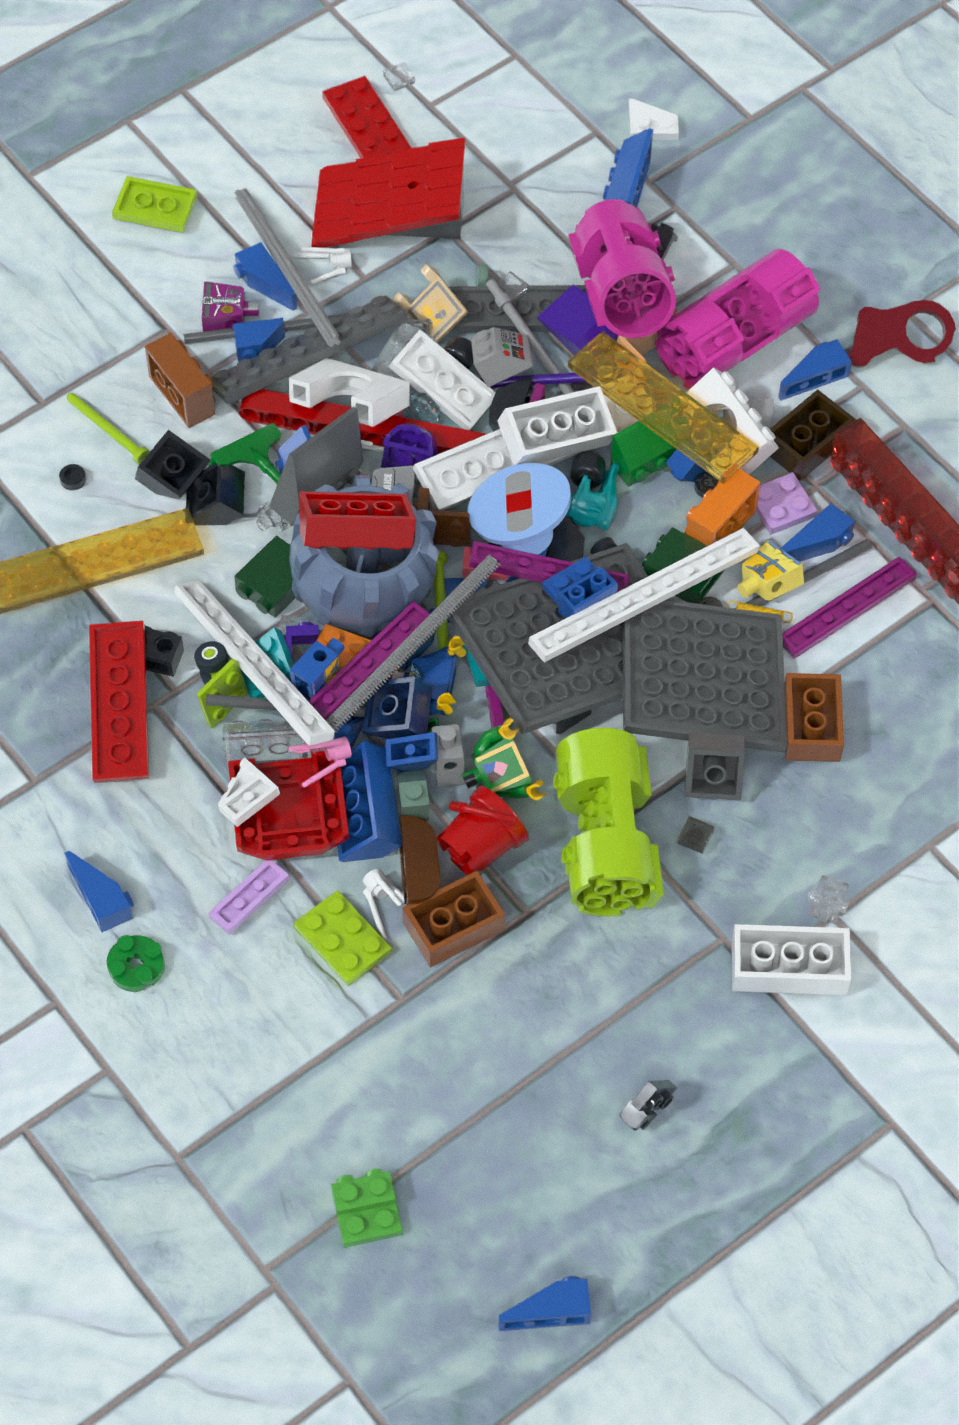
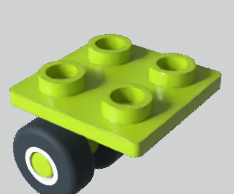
(219, 677)

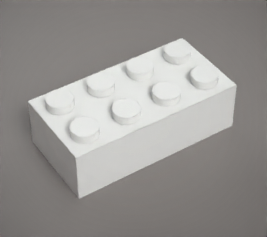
(557, 426)
(791, 959)

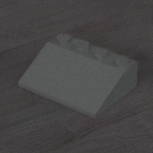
(326, 458)

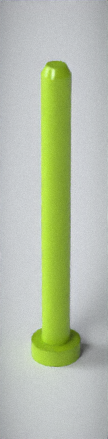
(138, 453)
(439, 587)

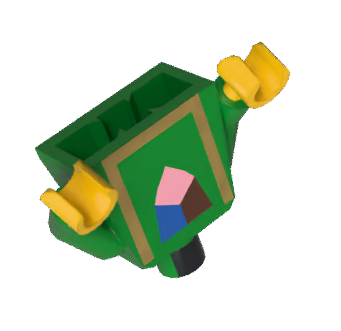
(501, 765)

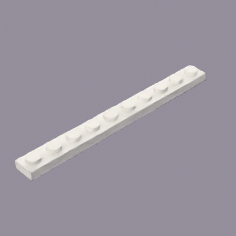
(643, 595)
(255, 663)

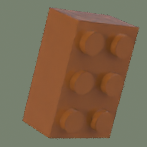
(180, 379)
(814, 717)
(454, 919)

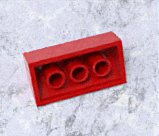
(356, 520)

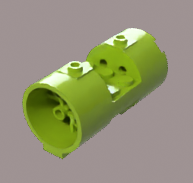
(610, 863)

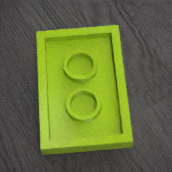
(154, 204)
(342, 938)

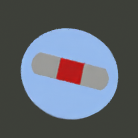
(520, 506)

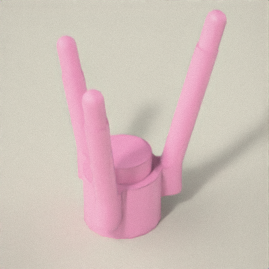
(335, 750)

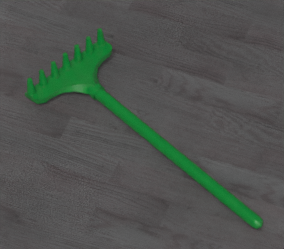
(251, 450)

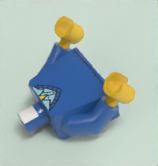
(438, 672)

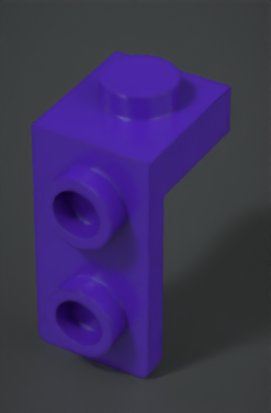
(301, 634)

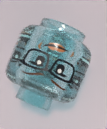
(422, 408)

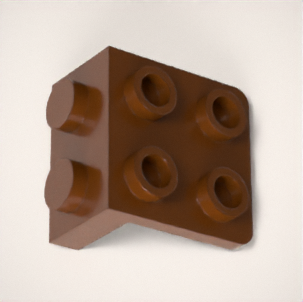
(451, 526)

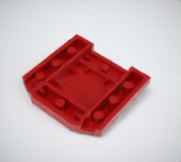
(300, 818)

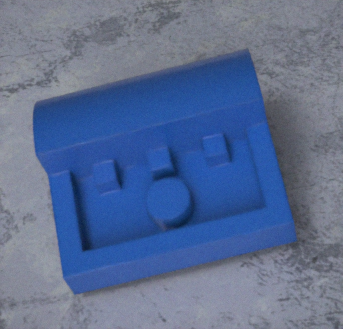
(579, 587)

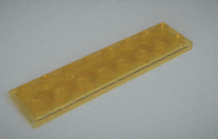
(663, 407)
(98, 559)

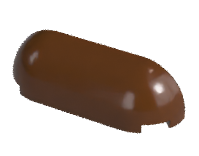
(418, 860)

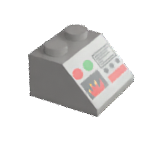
(500, 354)

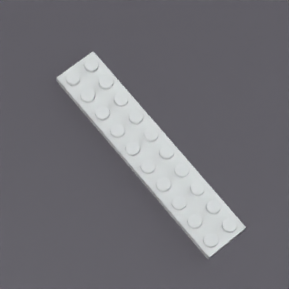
(461, 470)

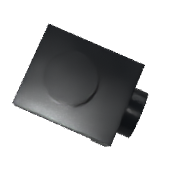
(666, 238)

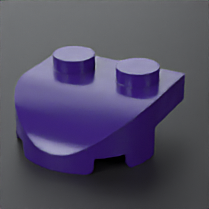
(407, 446)

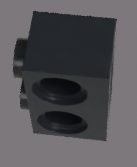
(159, 641)

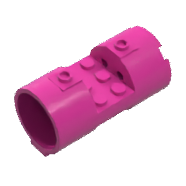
(628, 279)
(738, 317)

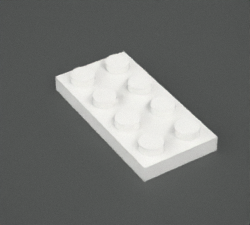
(444, 379)

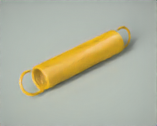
(743, 606)

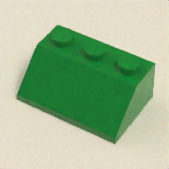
(639, 453)

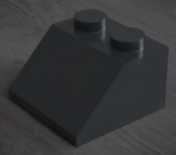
(171, 466)
(217, 495)

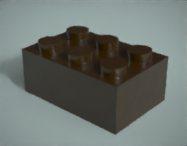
(808, 434)

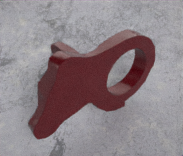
(886, 328)

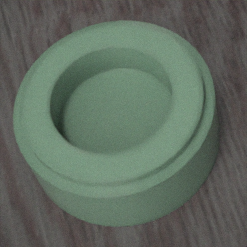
(482, 274)

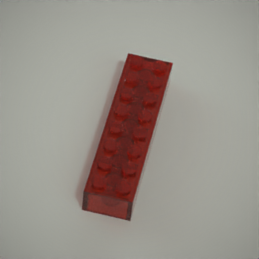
(899, 502)

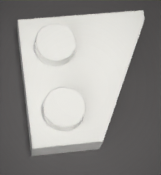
(646, 116)
(247, 794)

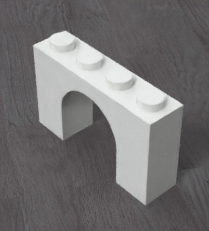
(373, 393)
(719, 394)

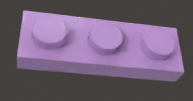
(248, 896)

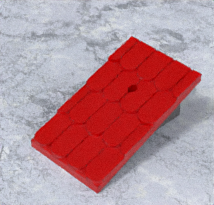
(392, 194)

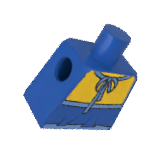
(316, 667)

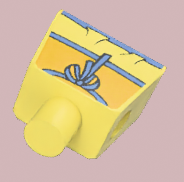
(770, 573)

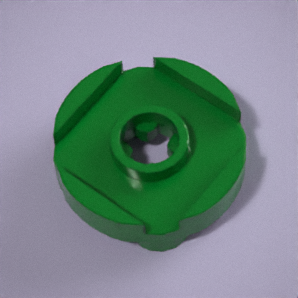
(143, 975)

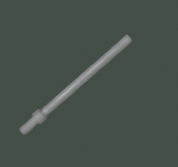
(504, 302)

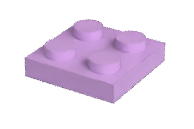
(784, 504)

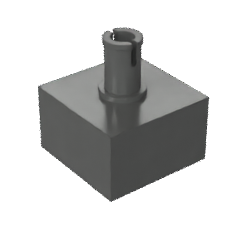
(714, 766)

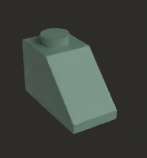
(413, 794)

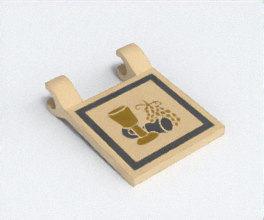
(435, 305)

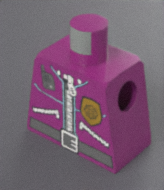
(225, 306)

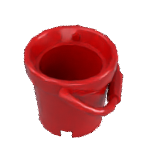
(481, 831)

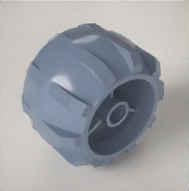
(357, 595)

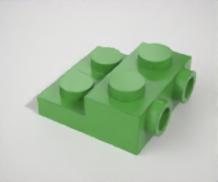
(366, 1208)

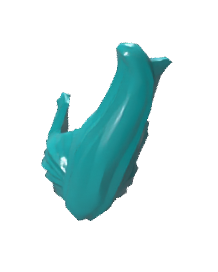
(595, 508)

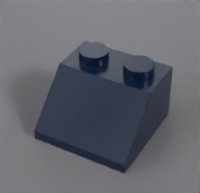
(398, 709)

